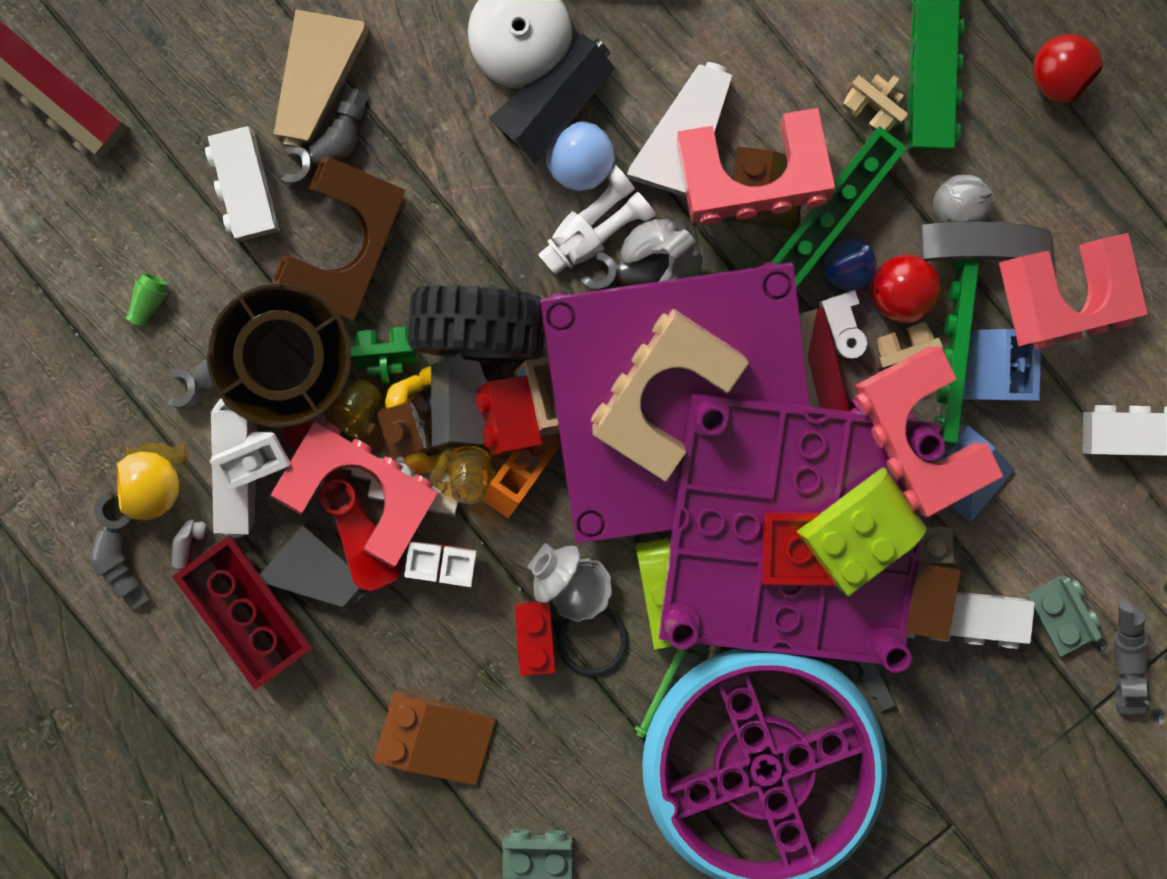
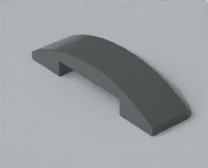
(982, 241)

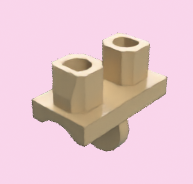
(864, 93)
(890, 351)

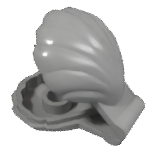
(663, 238)
(576, 585)

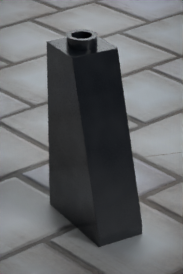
(549, 104)

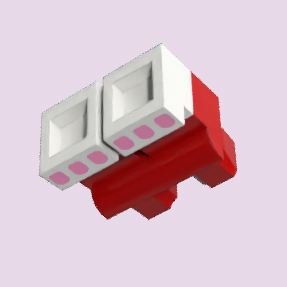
(440, 561)

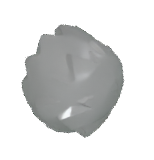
(963, 200)

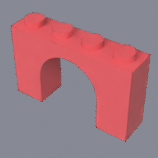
(717, 196)
(1043, 314)
(888, 401)
(404, 497)

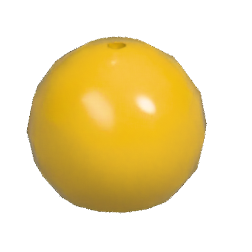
(146, 485)

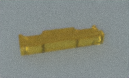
(172, 453)

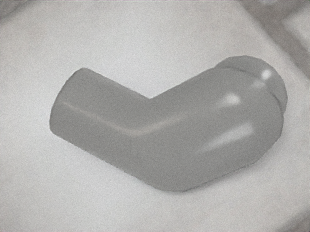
(183, 540)

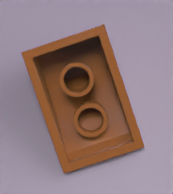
(434, 738)

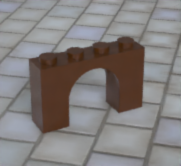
(376, 206)

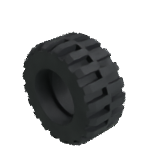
(476, 323)

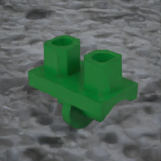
(383, 358)

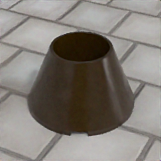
(235, 346)

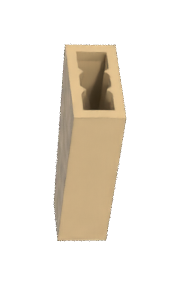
(315, 70)

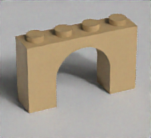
(675, 344)

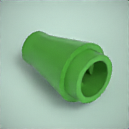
(146, 297)

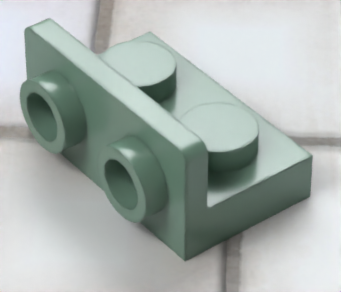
(1064, 614)
(537, 855)

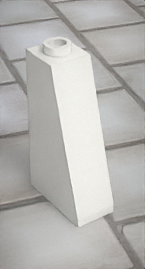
(695, 107)
(235, 508)

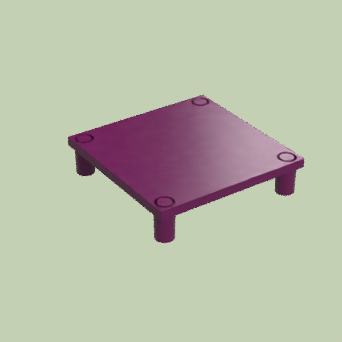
(594, 342)
(779, 458)

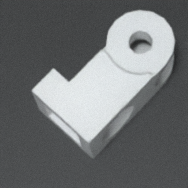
(846, 337)

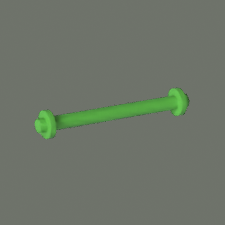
(643, 729)

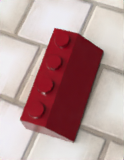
(242, 612)

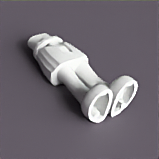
(578, 241)

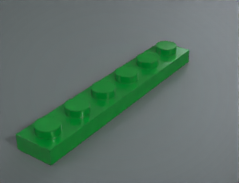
(959, 329)

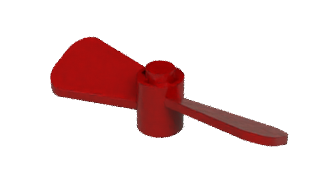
(351, 520)

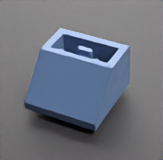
(1001, 368)

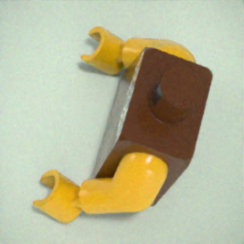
(408, 423)

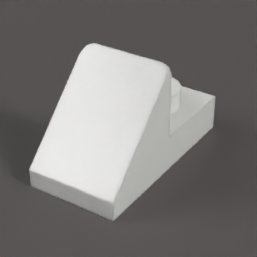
(249, 461)

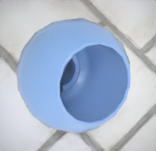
(581, 157)

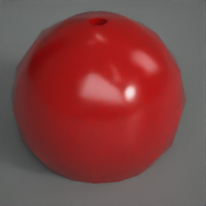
(1066, 67)
(906, 289)

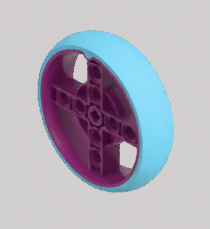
(857, 734)

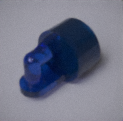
(848, 264)

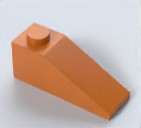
(519, 475)

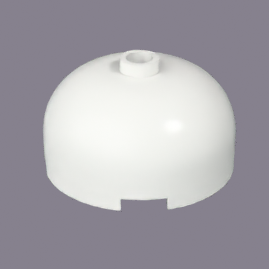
(519, 56)

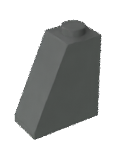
(454, 404)
(313, 569)

